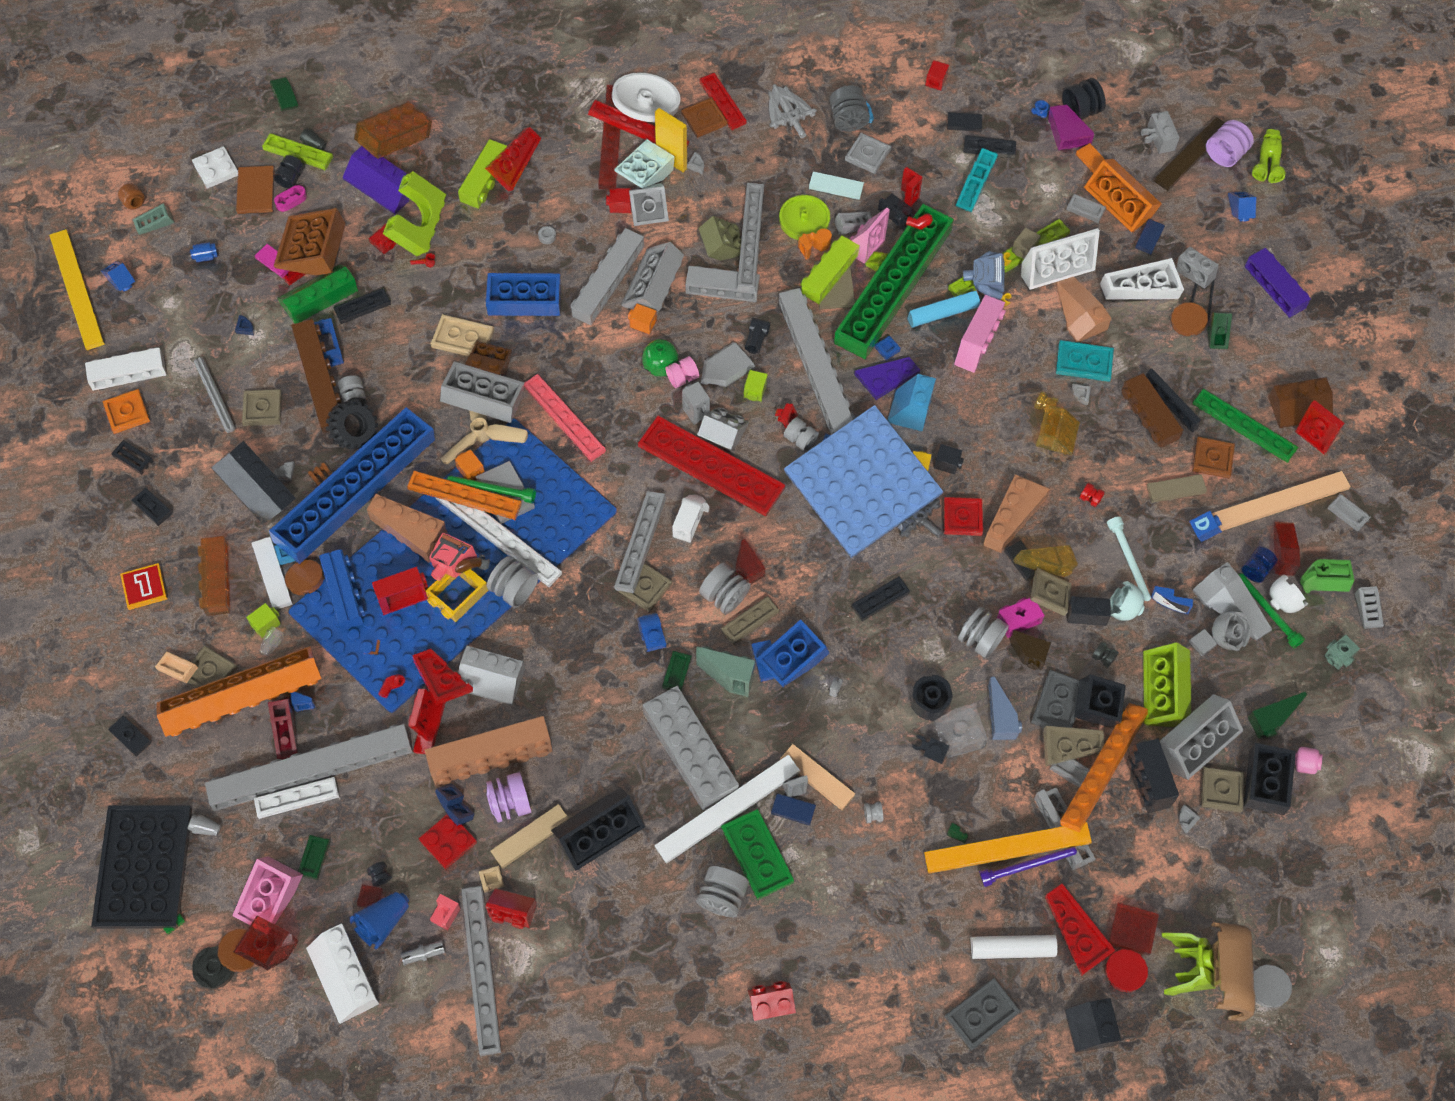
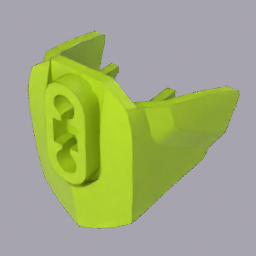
(1202, 975)

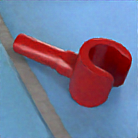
(426, 261)

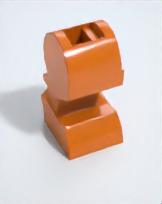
(820, 241)

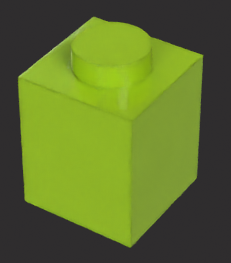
(755, 385)
(263, 619)

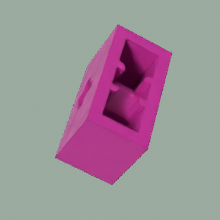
(1024, 607)

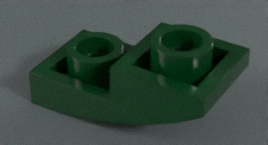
(284, 94)

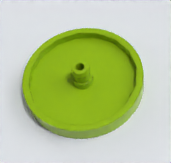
(803, 215)

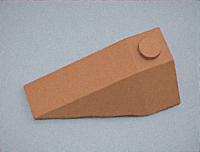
(1082, 310)

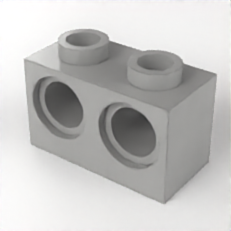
(1197, 267)

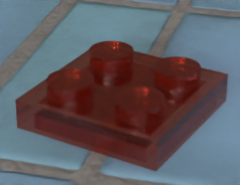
(1133, 929)

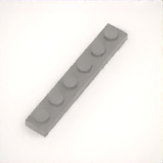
(640, 542)

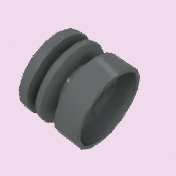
(849, 108)

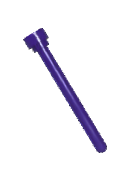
(989, 877)

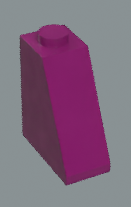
(1068, 128)

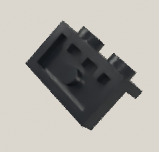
(898, 211)

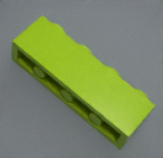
(479, 180)
(830, 269)

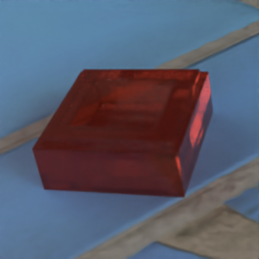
(369, 895)

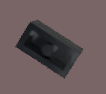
(1089, 610)

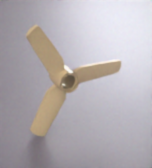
(482, 433)

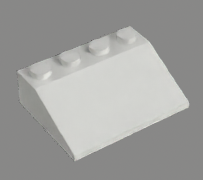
(1060, 259)

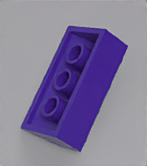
(376, 179)

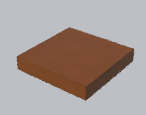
(704, 117)
(1213, 457)

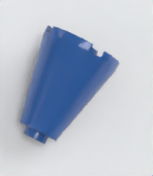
(380, 918)

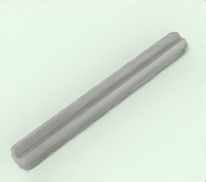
(214, 395)

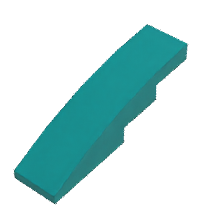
(976, 180)

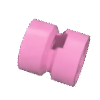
(681, 372)

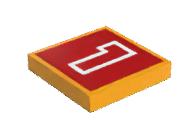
(143, 586)

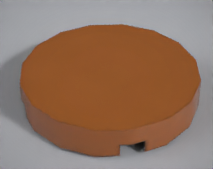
(1189, 319)
(304, 577)
(228, 957)

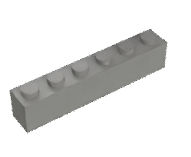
(607, 276)

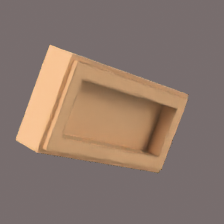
(176, 667)

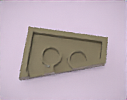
(1070, 743)

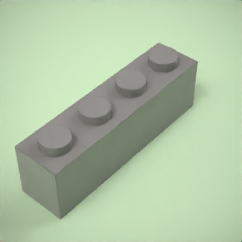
(717, 284)

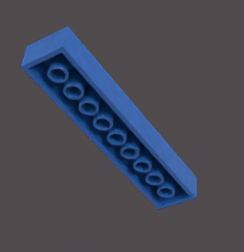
(352, 485)

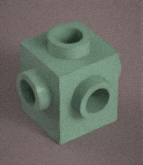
(1341, 652)

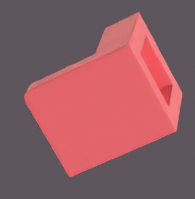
(445, 912)

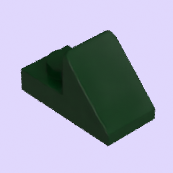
(1219, 330)

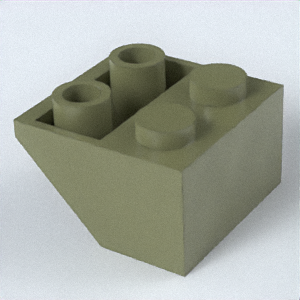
(721, 238)

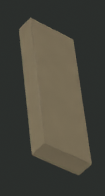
(1176, 488)
(750, 620)

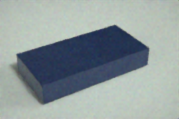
(1150, 236)
(793, 809)

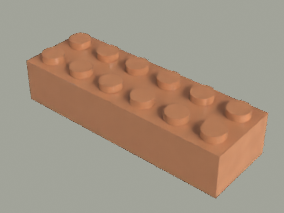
(488, 751)

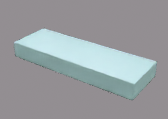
(836, 185)

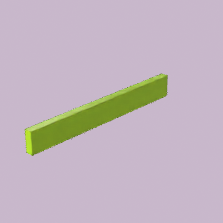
(1052, 232)

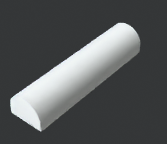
(1013, 946)

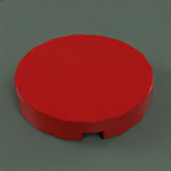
(1126, 970)

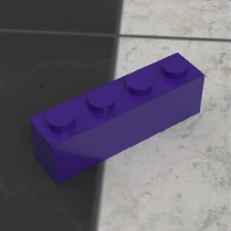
(1277, 282)

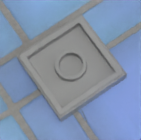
(868, 153)

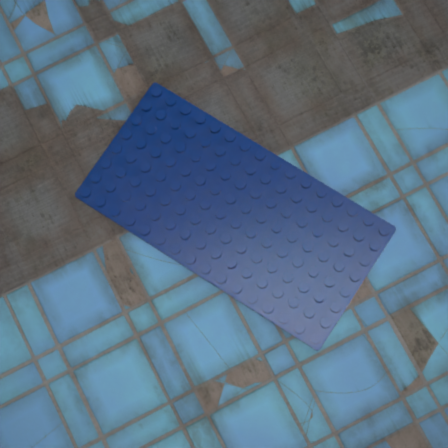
(562, 520)

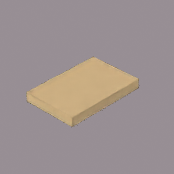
(460, 335)

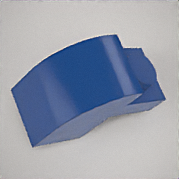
(651, 631)

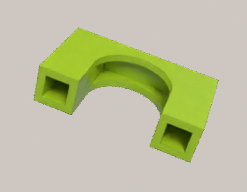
(430, 202)

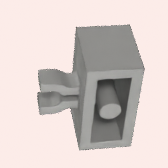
(1162, 132)

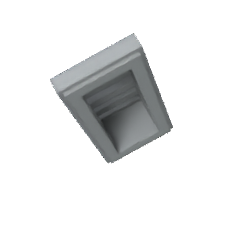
(843, 220)
(1362, 597)
(796, 786)

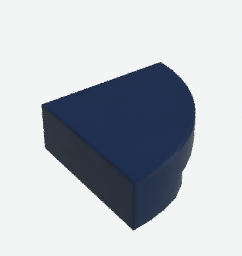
(244, 326)

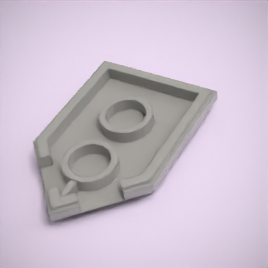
(726, 366)

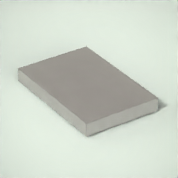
(505, 476)

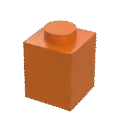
(642, 318)
(469, 465)

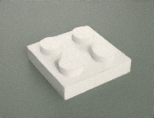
(215, 167)

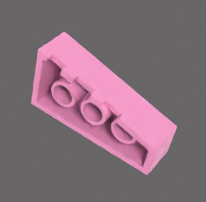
(980, 333)

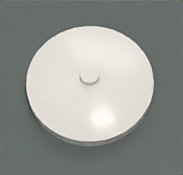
(642, 94)

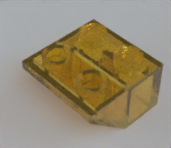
(1057, 430)

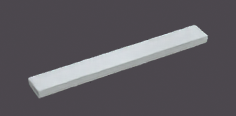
(505, 541)
(727, 809)

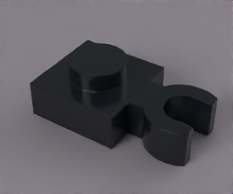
(934, 749)

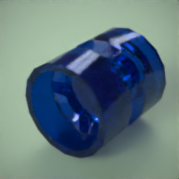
(1259, 564)

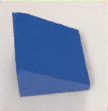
(301, 702)

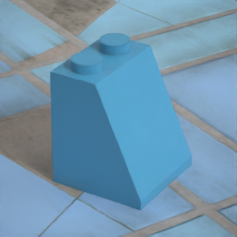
(912, 402)

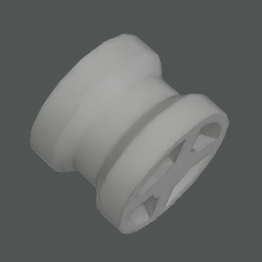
(873, 812)

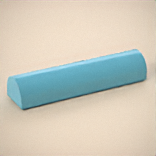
(943, 309)

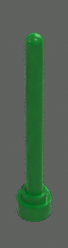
(527, 495)
(1294, 638)

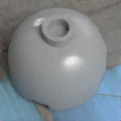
(1231, 630)

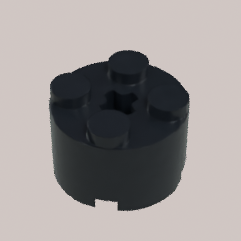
(928, 707)

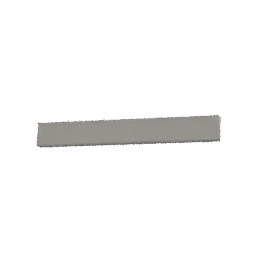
(750, 237)
(481, 971)

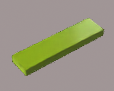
(305, 153)

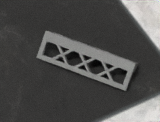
(1053, 820)

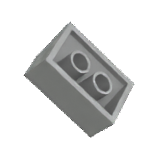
(491, 674)

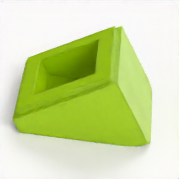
(876, 260)

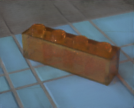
(214, 575)

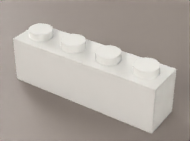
(125, 368)

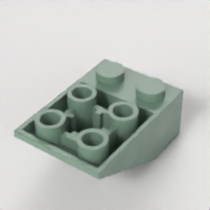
(728, 670)

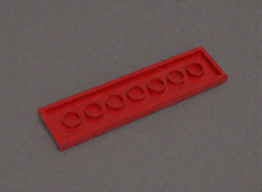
(711, 465)

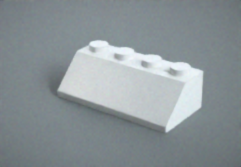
(341, 974)

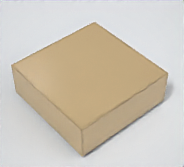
(491, 878)

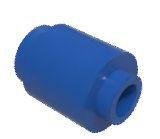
(204, 252)

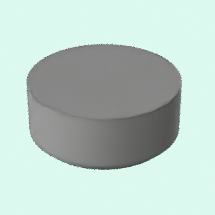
(547, 235)

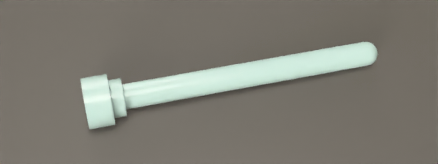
(1116, 525)

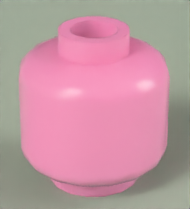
(1308, 760)

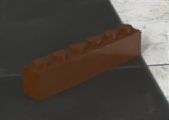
(316, 369)

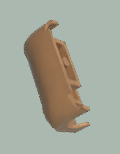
(1234, 970)

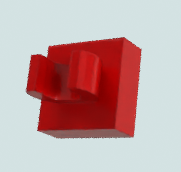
(787, 414)

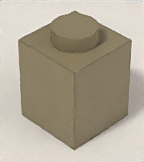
(1024, 242)

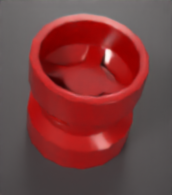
(1092, 495)

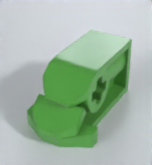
(1328, 576)

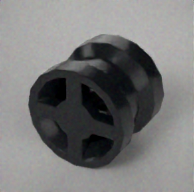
(379, 874)

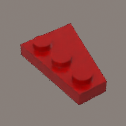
(439, 678)

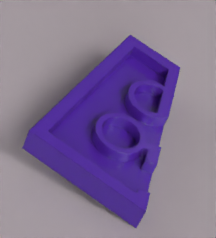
(887, 376)

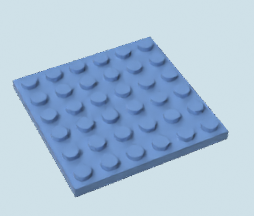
(863, 481)

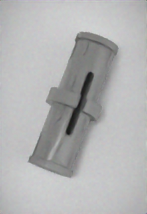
(422, 952)

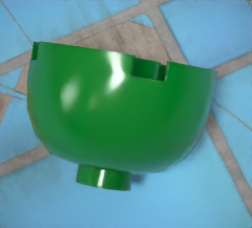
(659, 355)

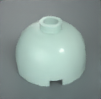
(1127, 602)

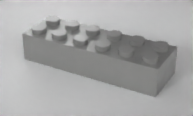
(690, 748)

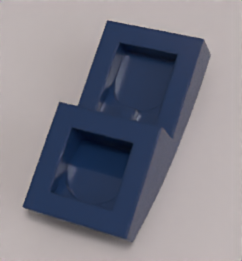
(451, 801)

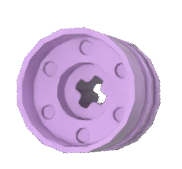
(1229, 143)
(508, 797)

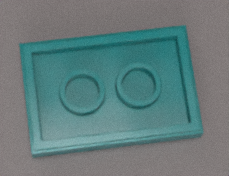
(1084, 360)

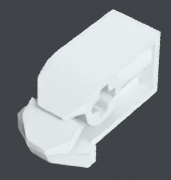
(689, 517)

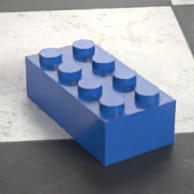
(523, 294)

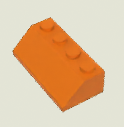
(1136, 202)

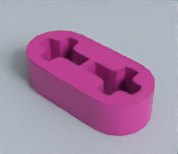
(290, 198)

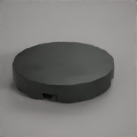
(209, 971)

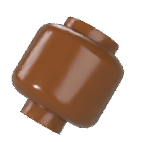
(131, 196)

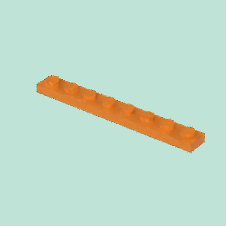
(1104, 767)

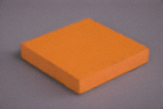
(126, 411)

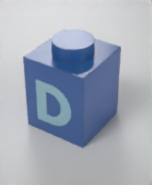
(1206, 526)

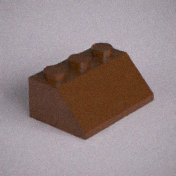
(1293, 399)

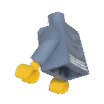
(990, 275)

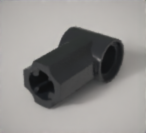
(757, 332)

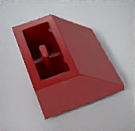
(511, 908)

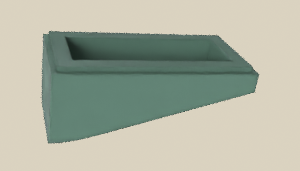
(162, 221)

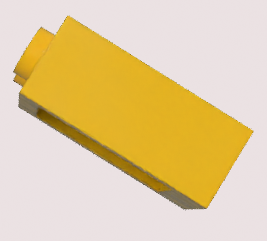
(438, 586)

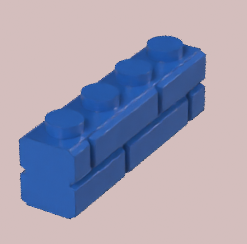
(341, 590)

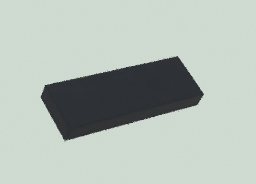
(1002, 147)
(362, 305)
(880, 598)

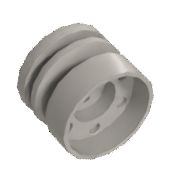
(512, 581)
(724, 588)
(984, 633)
(722, 891)

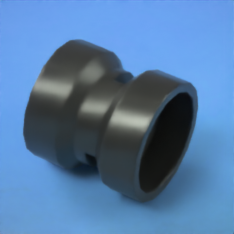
(1109, 656)

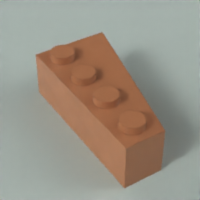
(1015, 510)
(406, 524)

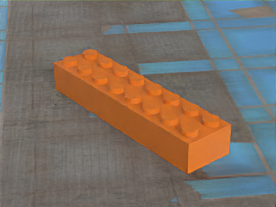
(237, 692)

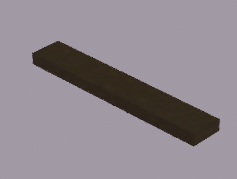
(1187, 157)

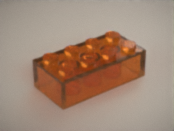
(392, 130)

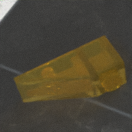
(1054, 560)

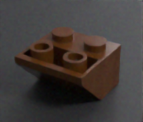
(489, 358)

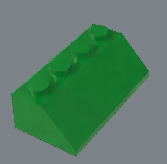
(318, 294)

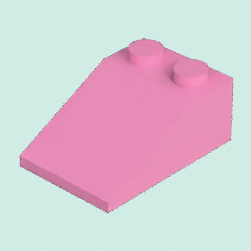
(871, 235)
(267, 891)

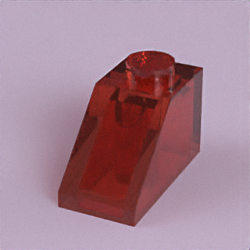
(748, 564)

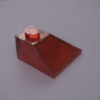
(266, 944)

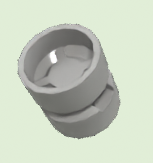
(352, 389)
(802, 435)

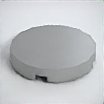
(1271, 986)

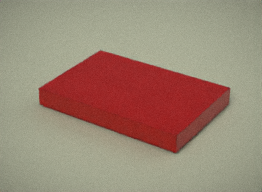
(1319, 427)

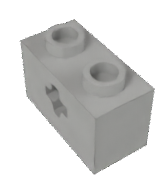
(695, 402)

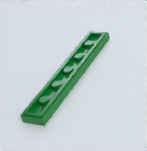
(1245, 425)

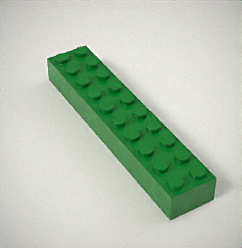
(892, 284)

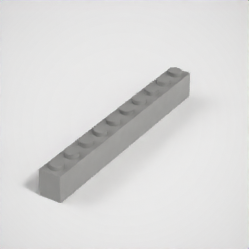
(815, 359)
(308, 767)

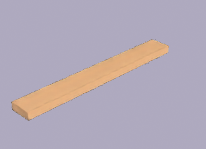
(1282, 500)

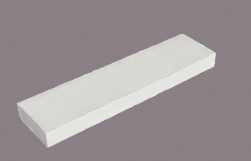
(271, 573)
(296, 797)

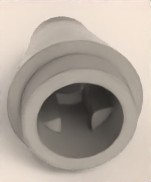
(202, 825)

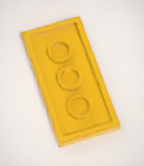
(672, 137)

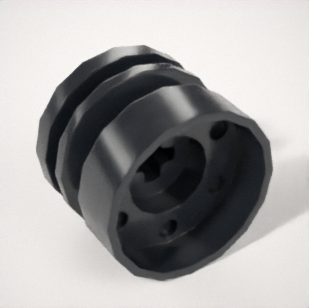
(1085, 98)

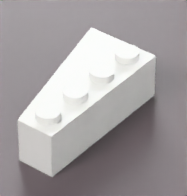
(1146, 281)

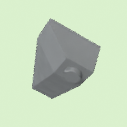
(1226, 592)

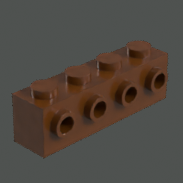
(1151, 410)

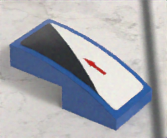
(1166, 597)

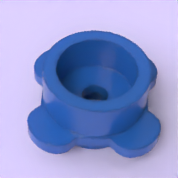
(1041, 108)

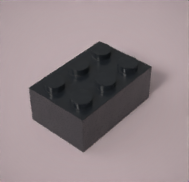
(1152, 776)
(1269, 779)

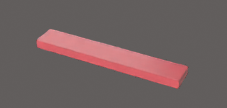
(564, 417)

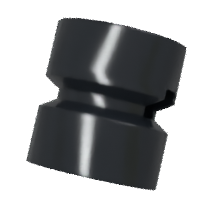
(288, 171)

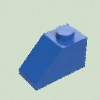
(1242, 205)
(118, 276)

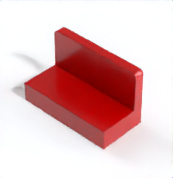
(911, 186)

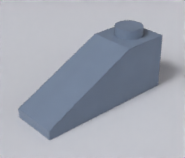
(1003, 715)

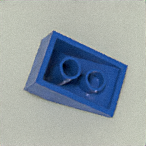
(793, 654)

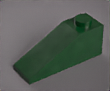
(1269, 719)

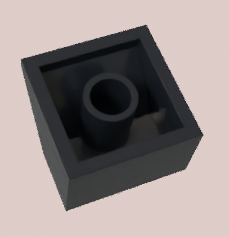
(1093, 1025)

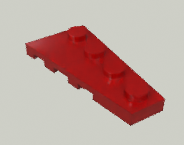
(513, 159)
(1080, 933)

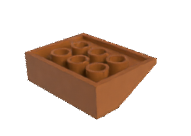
(311, 242)

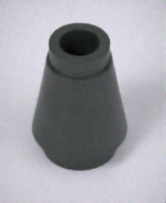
(312, 139)

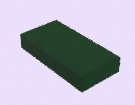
(677, 670)
(314, 857)

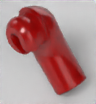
(921, 222)
(391, 683)

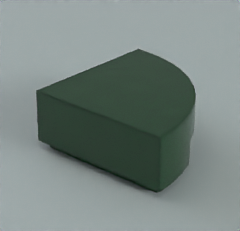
(954, 832)

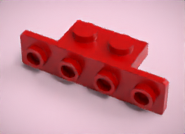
(425, 720)

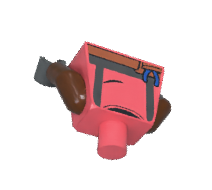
(454, 557)

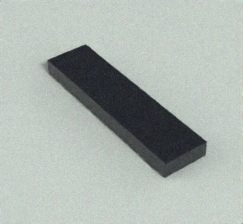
(1173, 401)

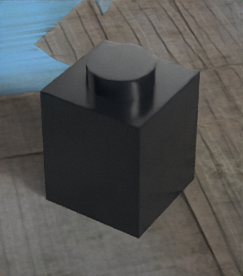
(948, 459)

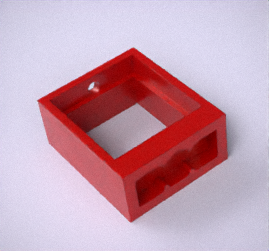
(400, 590)

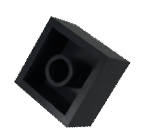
(1100, 701)

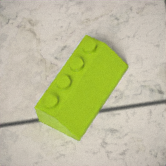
(1167, 685)

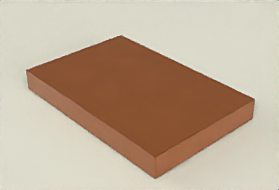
(255, 189)

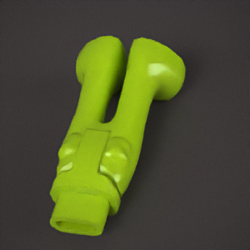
(1271, 148)

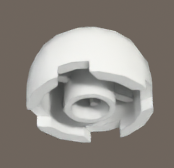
(1286, 596)

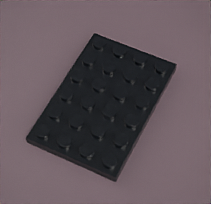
(142, 867)

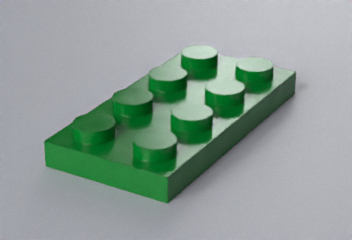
(757, 854)

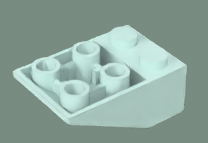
(646, 165)

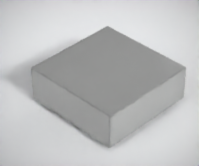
(1203, 642)

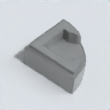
(696, 163)
(1081, 393)
(285, 471)
(835, 687)
(1187, 818)

